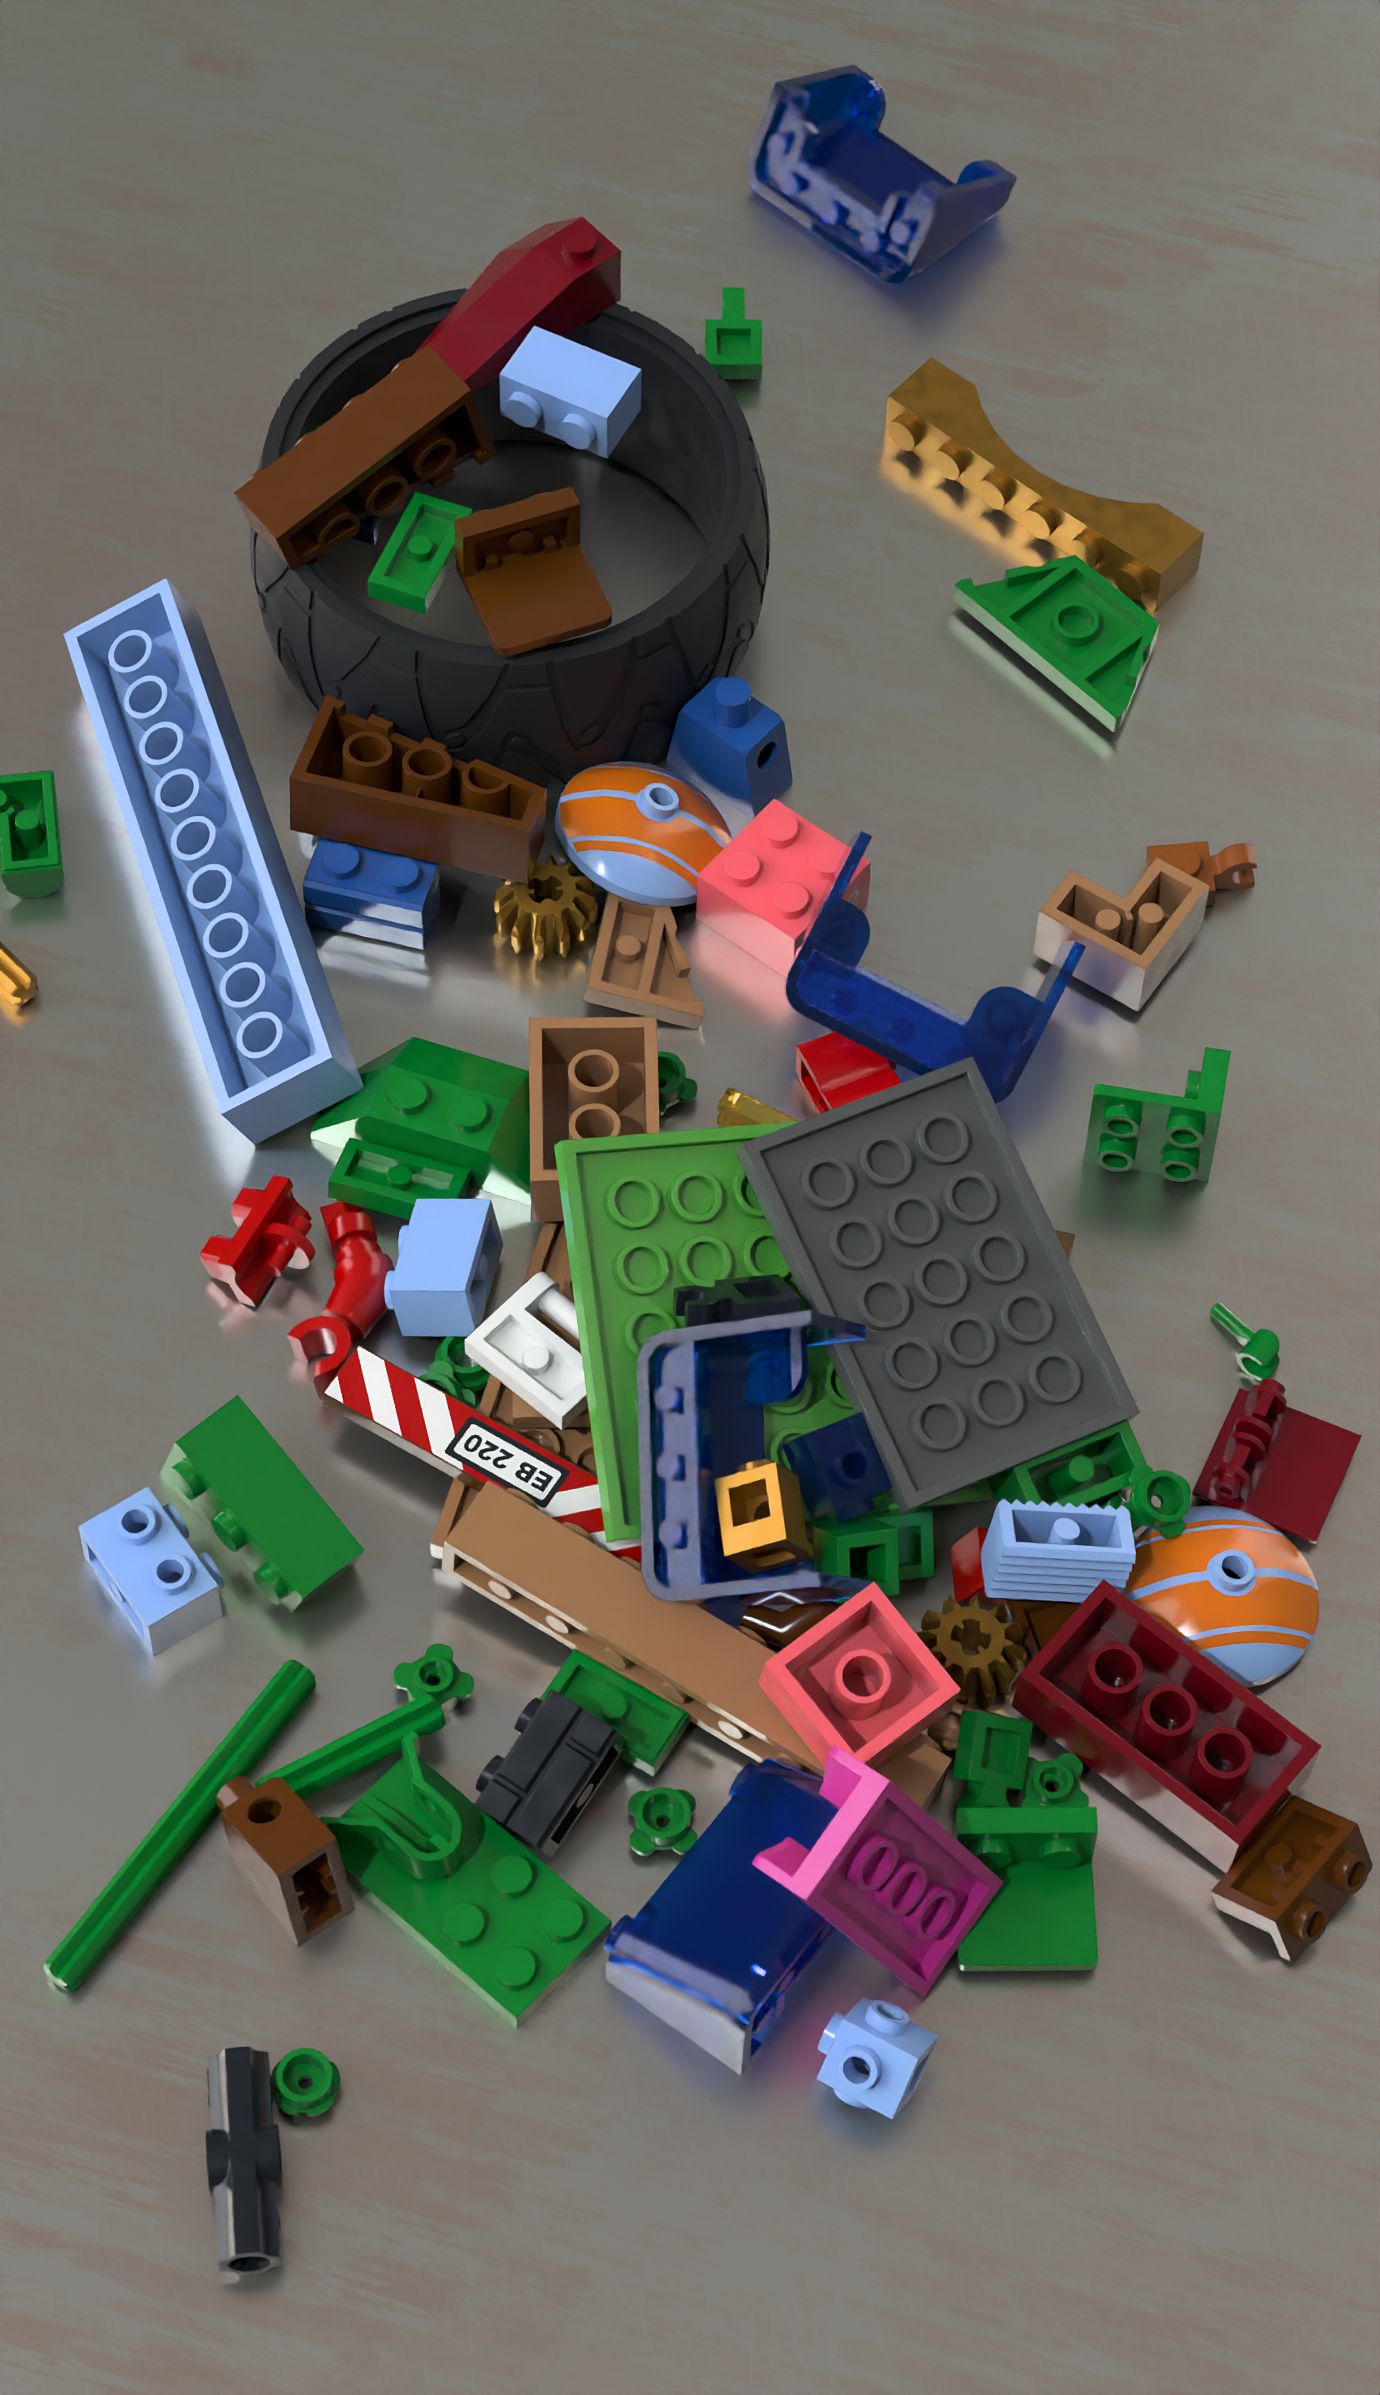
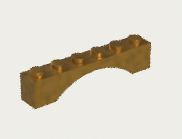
(1128, 543)

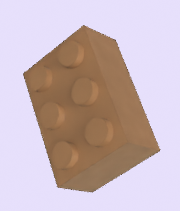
(586, 1083)

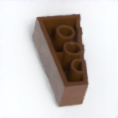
(367, 459)
(413, 798)

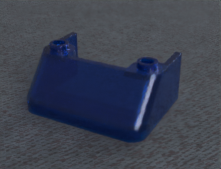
(899, 1024)
(702, 1421)

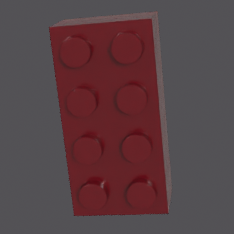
(1165, 1725)

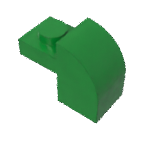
(876, 1547)

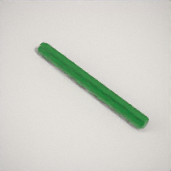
(178, 1827)

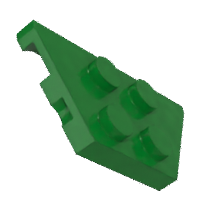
(1070, 630)

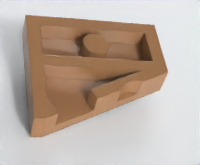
(642, 964)

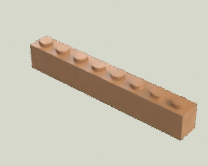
(675, 1650)

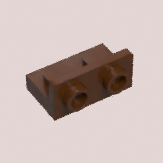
(1296, 1875)

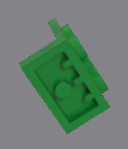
(1159, 1130)
(1046, 1901)

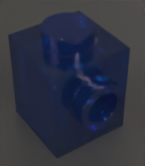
(838, 1468)

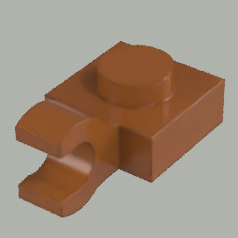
(1226, 870)

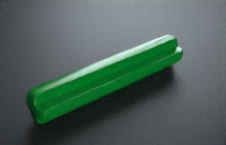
(360, 1747)

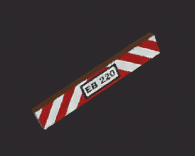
(466, 1443)

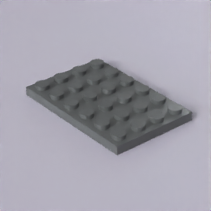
(937, 1242)

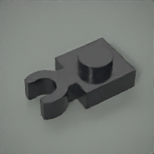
(735, 1300)

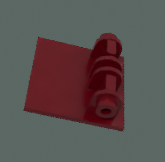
(1277, 1462)

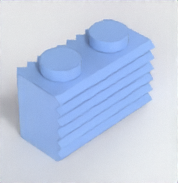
(1056, 1551)

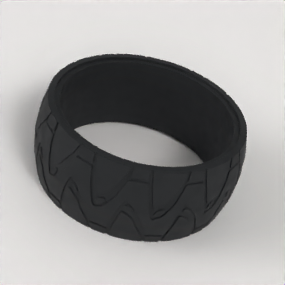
(576, 698)

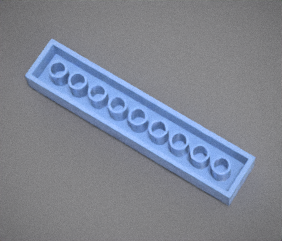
(212, 864)

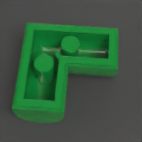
(30, 834)

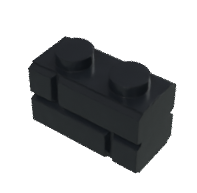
(548, 1771)

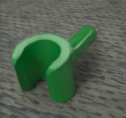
(1260, 1348)

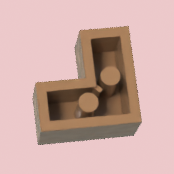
(1126, 939)

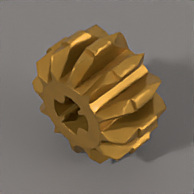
(547, 911)
(978, 1630)

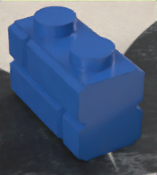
(371, 893)

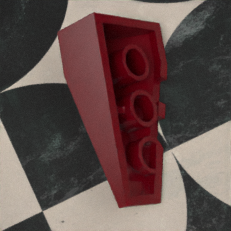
(544, 281)

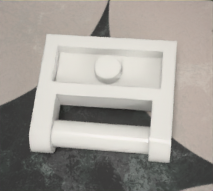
(530, 1355)

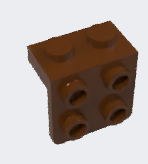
(530, 572)

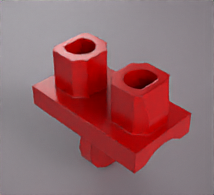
(267, 1240)

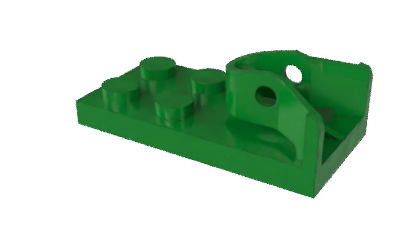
(465, 1887)

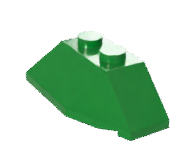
(442, 1109)

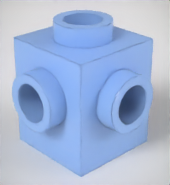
(875, 2056)

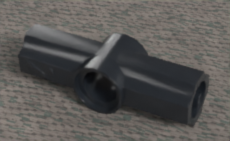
(244, 2161)

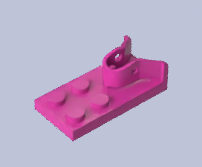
(885, 1874)

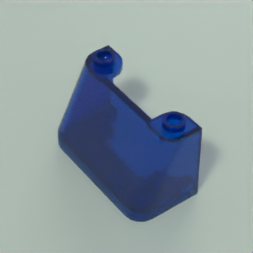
(856, 187)
(720, 1934)

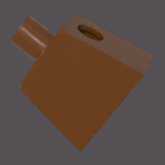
(279, 1835)

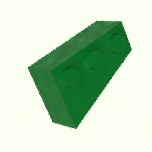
(260, 1505)

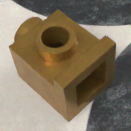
(746, 1531)

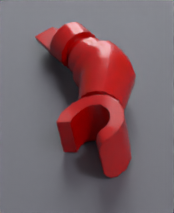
(356, 1298)

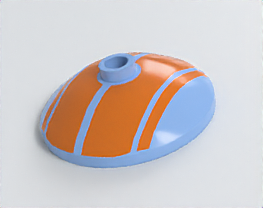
(640, 831)
(1244, 1625)

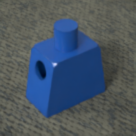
(732, 746)

